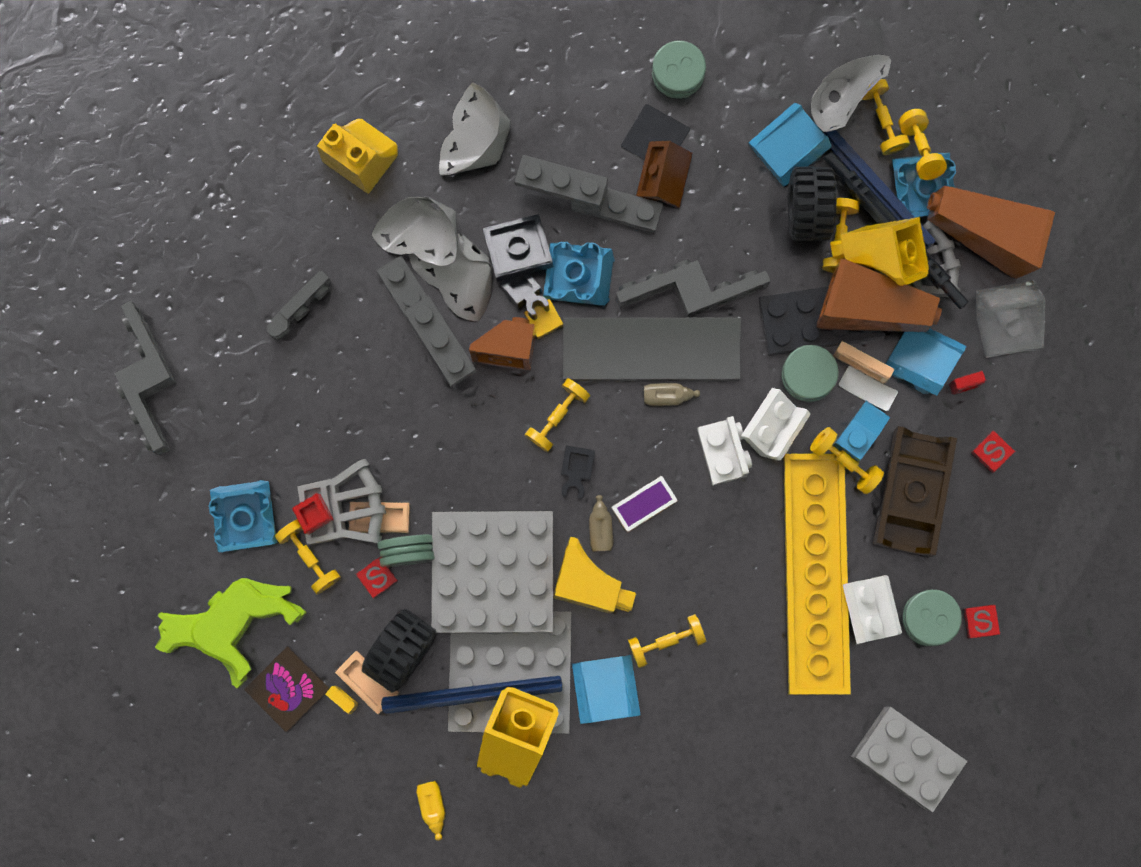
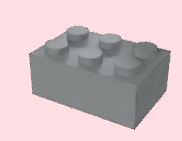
(909, 759)

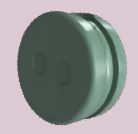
(678, 69)
(810, 373)
(406, 550)
(931, 618)

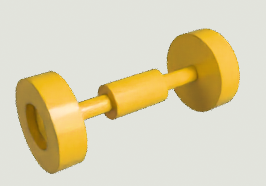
(893, 144)
(931, 165)
(844, 207)
(556, 416)
(868, 480)
(325, 581)
(667, 640)

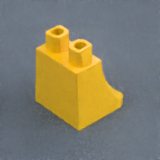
(358, 153)
(889, 247)
(587, 585)
(516, 736)

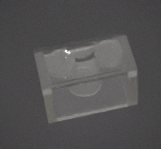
(1011, 318)

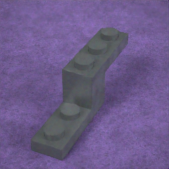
(588, 193)
(691, 288)
(426, 321)
(144, 379)

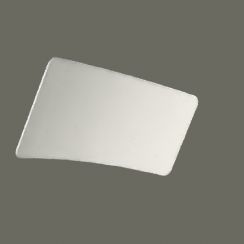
(867, 388)

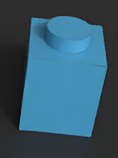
(862, 431)

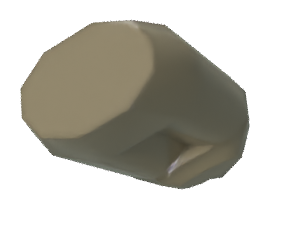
(667, 394)
(600, 527)

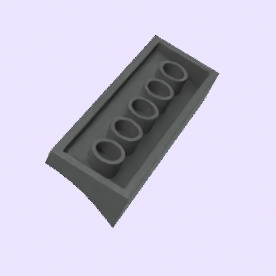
(651, 349)

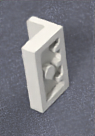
(775, 425)
(724, 451)
(872, 609)

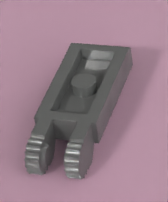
(297, 306)

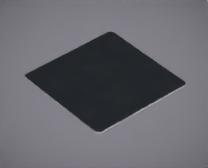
(653, 126)

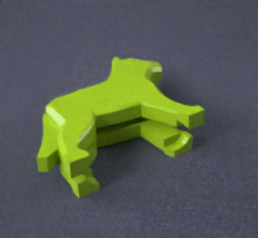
(226, 622)

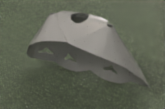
(861, 74)
(478, 137)
(421, 229)
(467, 277)

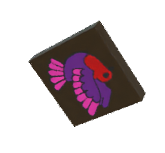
(287, 689)

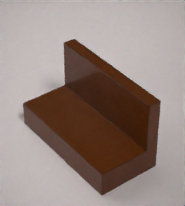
(664, 172)

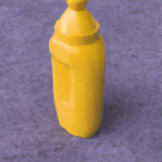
(431, 807)

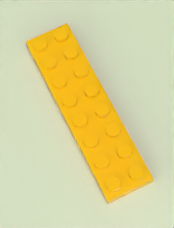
(816, 575)

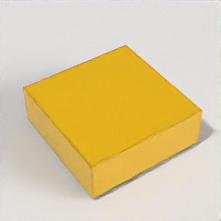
(546, 321)
(342, 699)

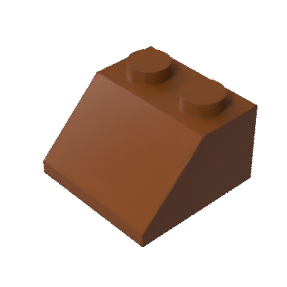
(506, 345)

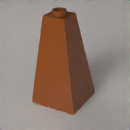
(996, 229)
(875, 302)

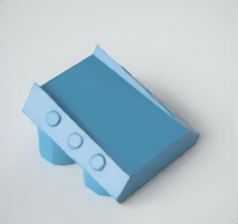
(790, 143)
(915, 191)
(579, 273)
(925, 359)
(242, 516)
(605, 689)

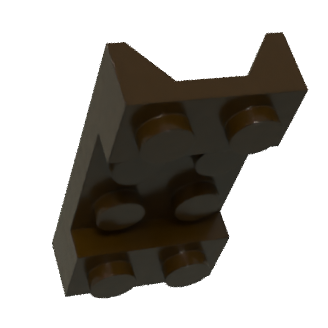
(915, 492)

